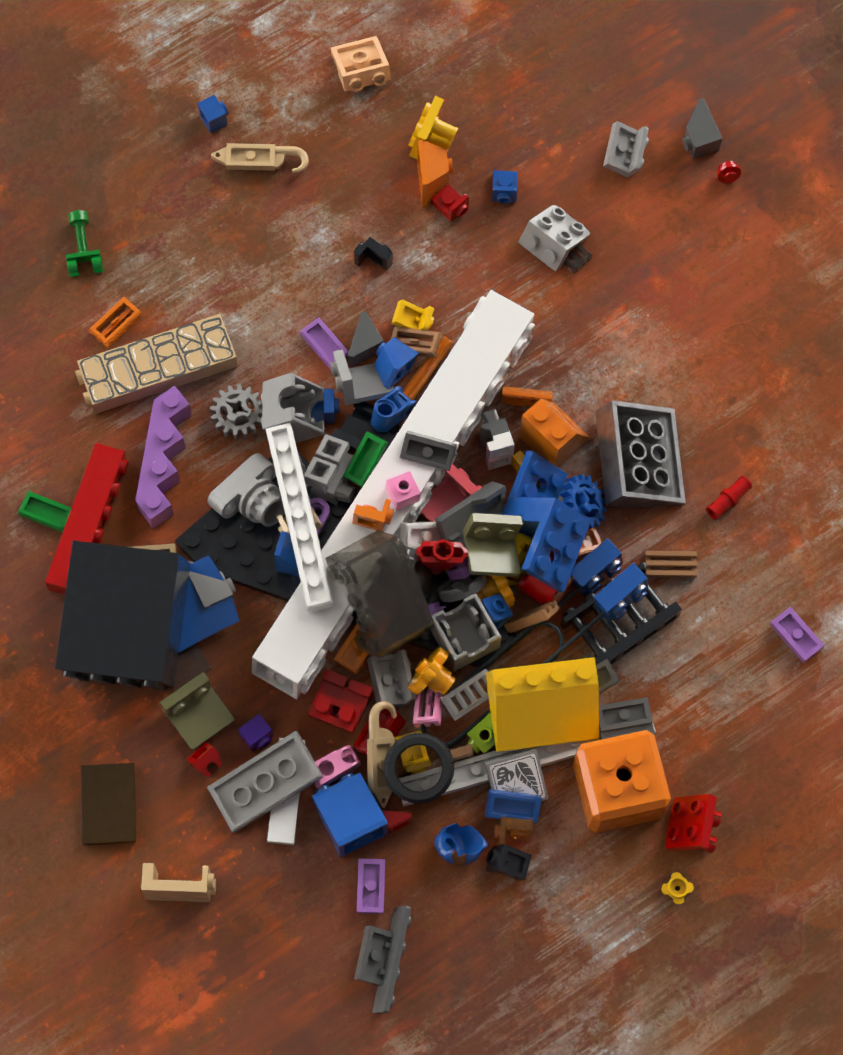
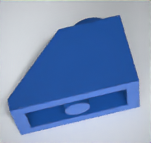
(394, 361)
(284, 556)

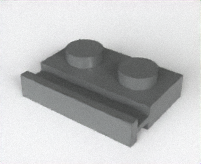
(625, 718)

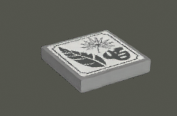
(517, 773)

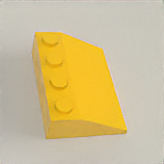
(544, 704)

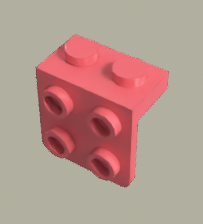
(449, 493)

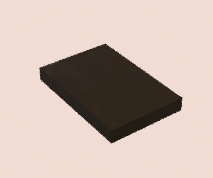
(108, 804)

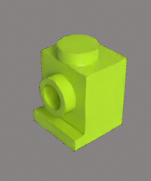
(476, 741)

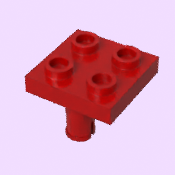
(692, 823)

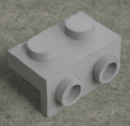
(626, 149)
(391, 678)

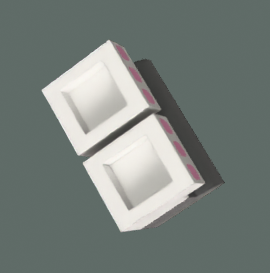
(497, 440)

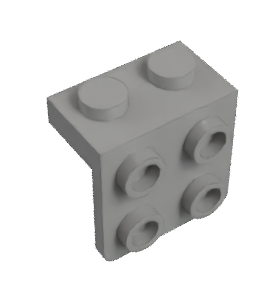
(553, 236)
(356, 383)

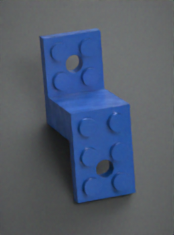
(546, 521)

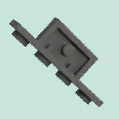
(381, 958)

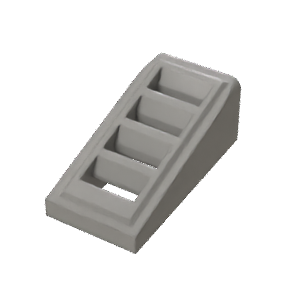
(455, 714)

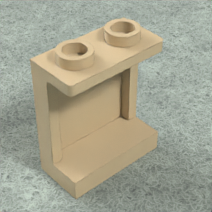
(177, 889)

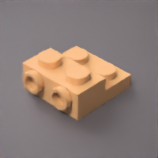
(361, 64)

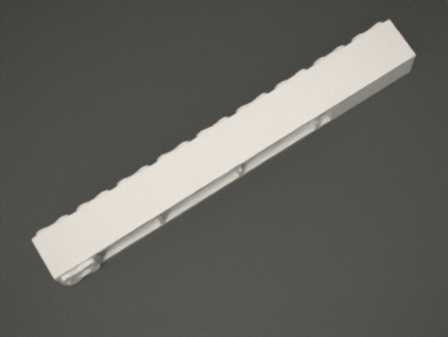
(447, 411)

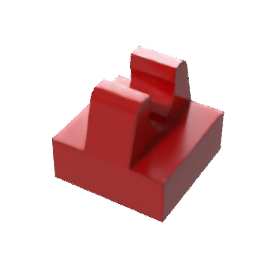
(202, 757)

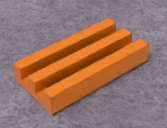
(107, 342)

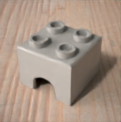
(291, 401)
(466, 632)

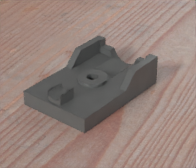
(484, 501)

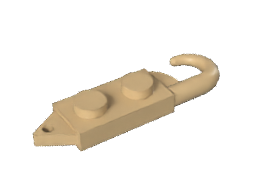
(258, 156)
(377, 747)

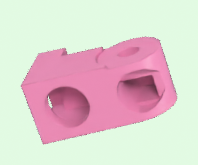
(336, 765)

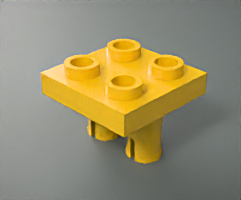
(432, 129)

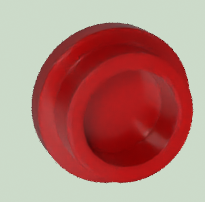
(728, 172)

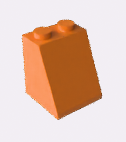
(551, 432)

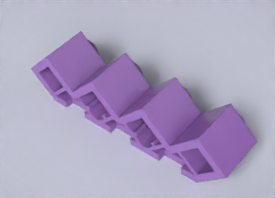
(161, 445)

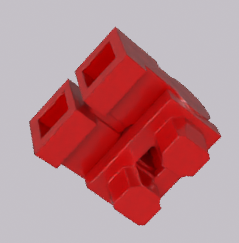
(341, 704)

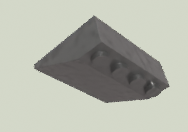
(639, 455)

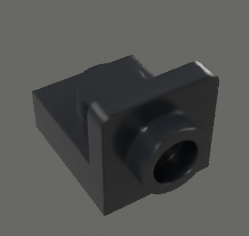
(508, 861)

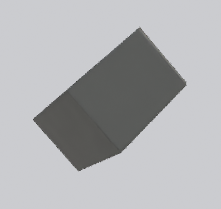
(365, 341)

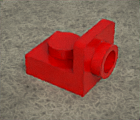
(450, 203)

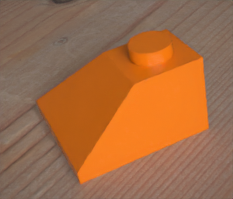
(432, 169)

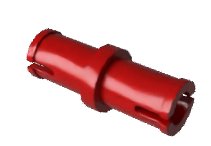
(729, 497)

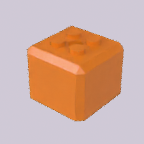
(616, 803)

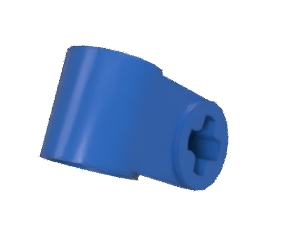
(391, 410)

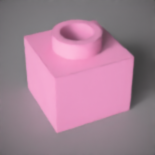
(399, 497)

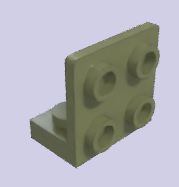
(492, 544)
(197, 711)

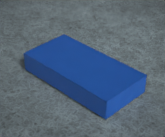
(512, 805)

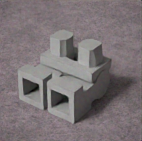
(327, 471)

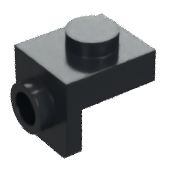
(379, 253)

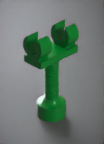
(78, 220)

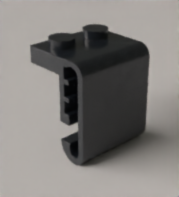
(358, 424)

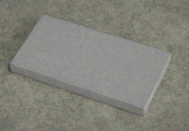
(265, 782)

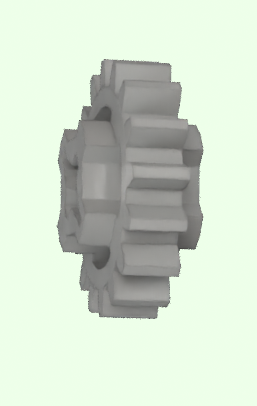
(233, 402)

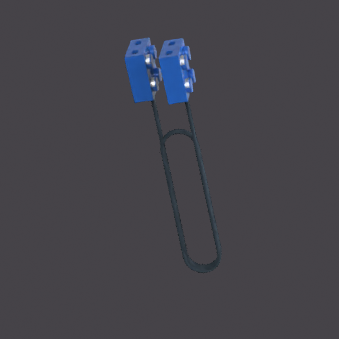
(586, 578)

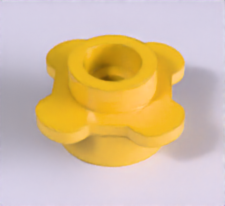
(677, 880)

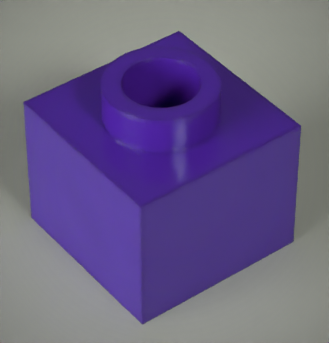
(256, 733)

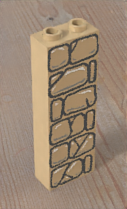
(156, 364)

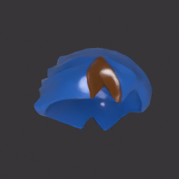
(459, 844)

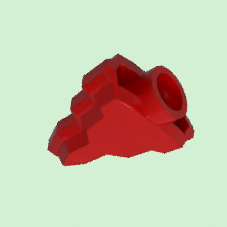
(441, 555)

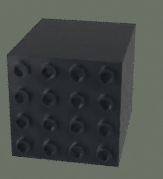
(122, 615)

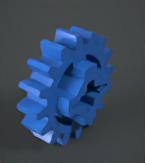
(584, 498)

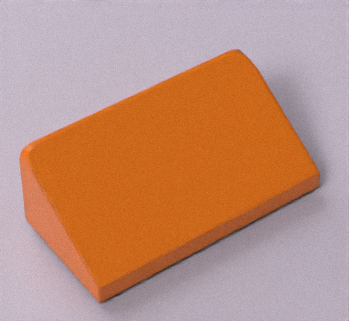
(524, 397)

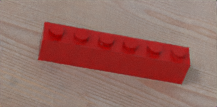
(89, 509)

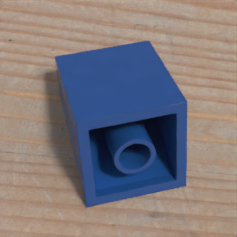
(350, 814)

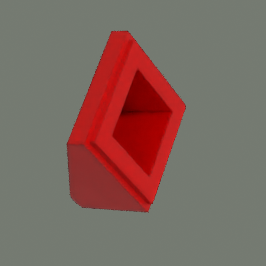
(397, 820)

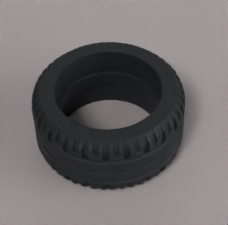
(391, 773)

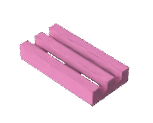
(437, 710)

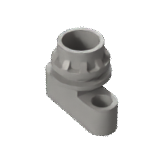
(250, 492)

